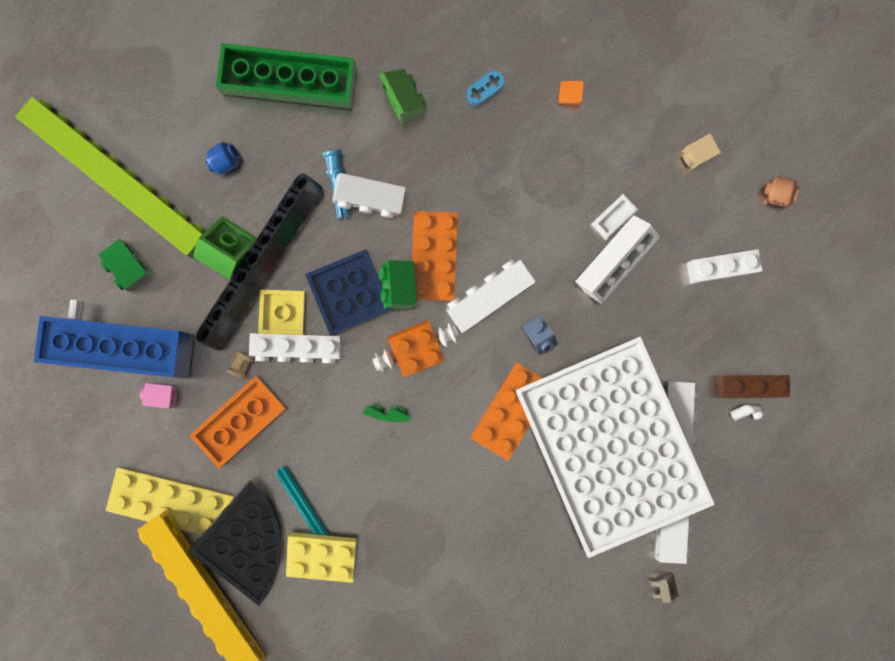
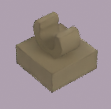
(667, 587)

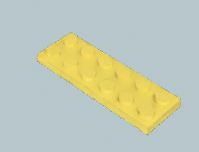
(148, 495)

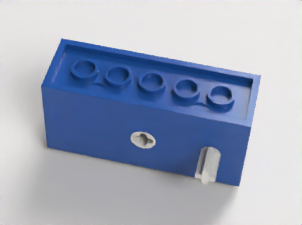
(112, 346)

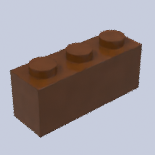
(753, 386)

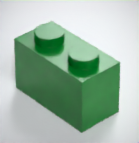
(124, 265)
(398, 284)

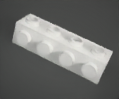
(618, 259)
(490, 295)
(295, 346)

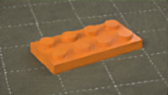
(435, 254)
(505, 418)
(237, 422)

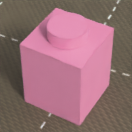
(158, 395)

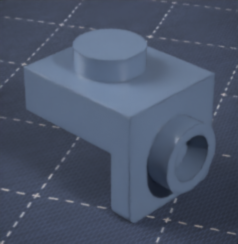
(540, 335)

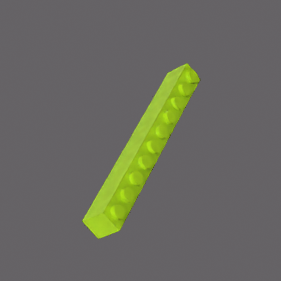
(110, 176)

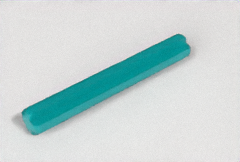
(301, 501)

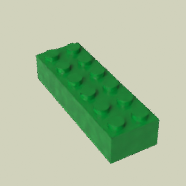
(286, 75)

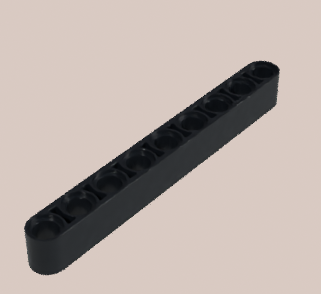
(259, 262)

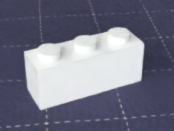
(368, 195)
(724, 266)

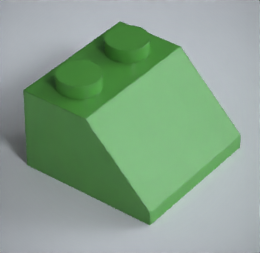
(402, 94)
(223, 247)

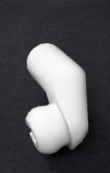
(746, 410)

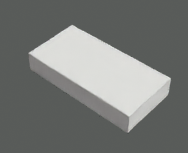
(614, 216)

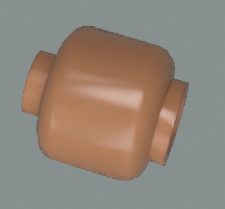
(782, 191)

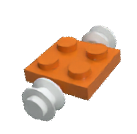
(415, 348)

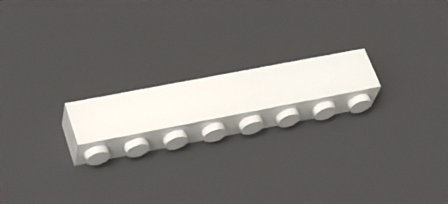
(673, 538)

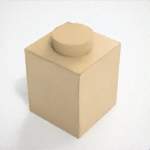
(700, 151)

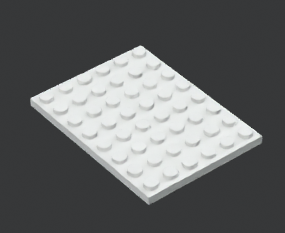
(614, 447)

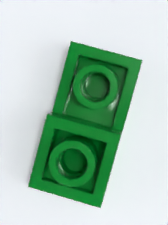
(396, 414)

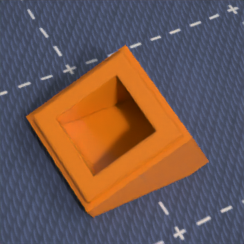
(571, 93)

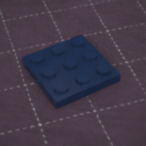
(347, 292)

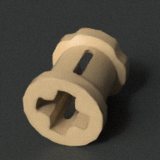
(240, 364)

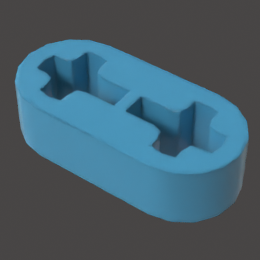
(488, 92)

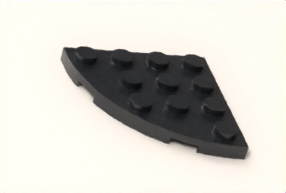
(243, 543)

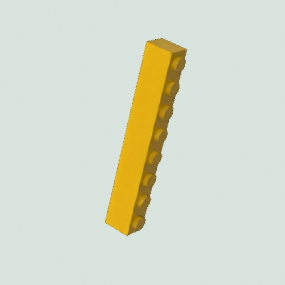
(199, 590)

